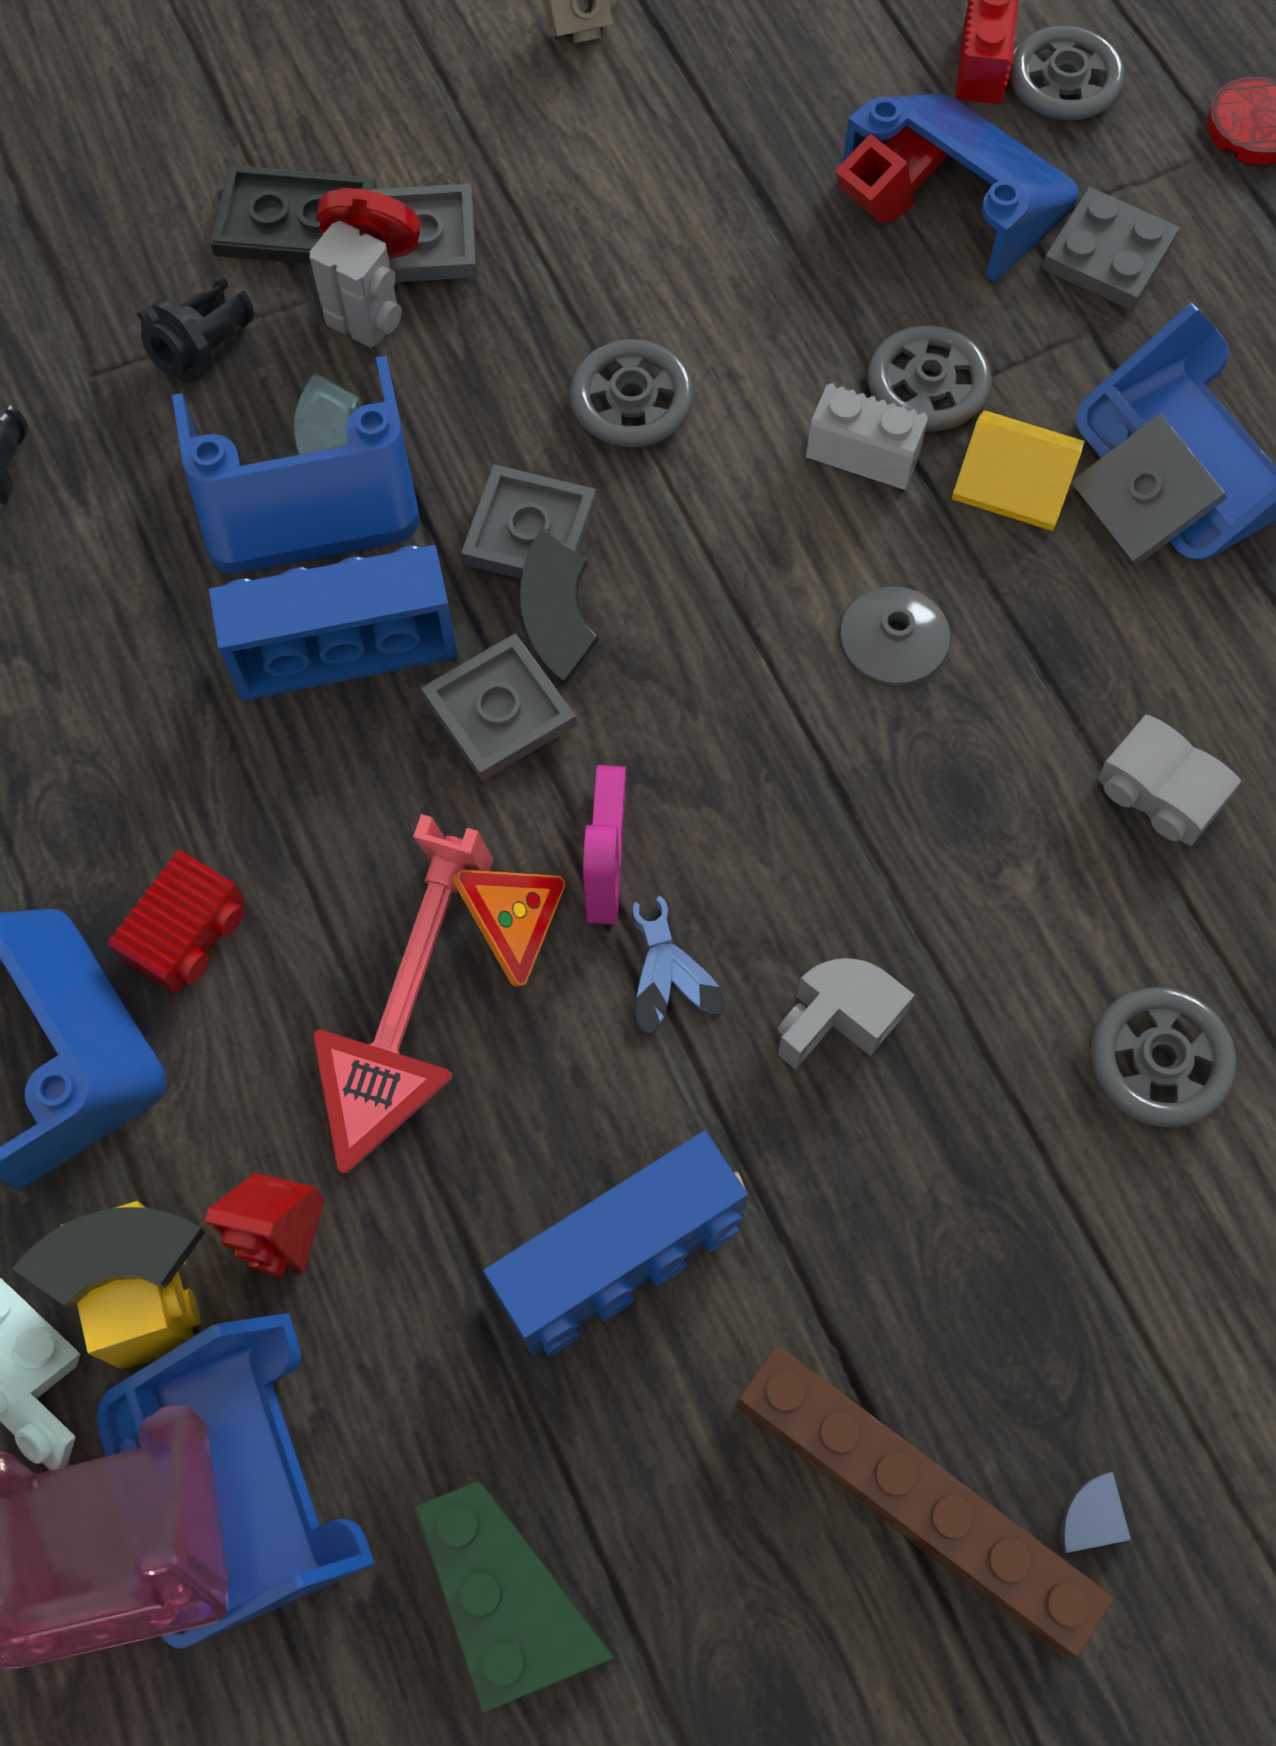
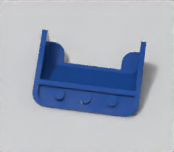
(1025, 192)
(1171, 379)
(265, 1509)

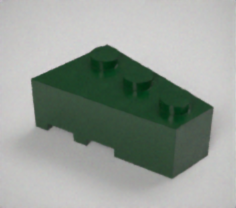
(503, 1600)

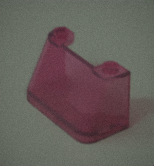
(111, 1546)

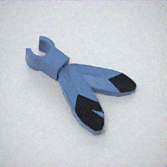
(669, 965)

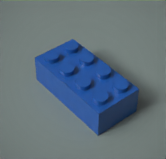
(334, 622)
(618, 1244)

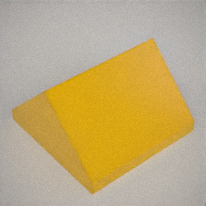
(1017, 470)

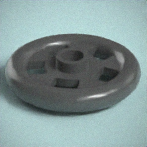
(1067, 73)
(963, 355)
(631, 379)
(1132, 1093)

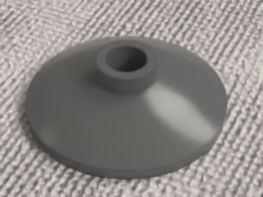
(890, 654)

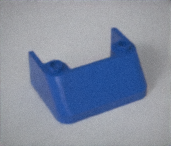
(302, 502)
(103, 1059)

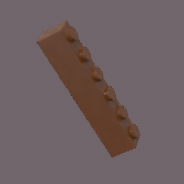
(925, 1504)

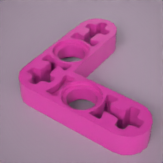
(604, 846)

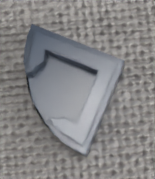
(1094, 1516)

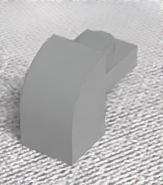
(844, 995)

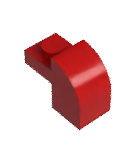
(887, 174)

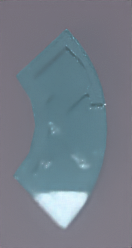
(322, 416)

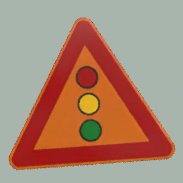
(511, 914)

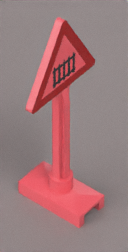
(372, 1085)

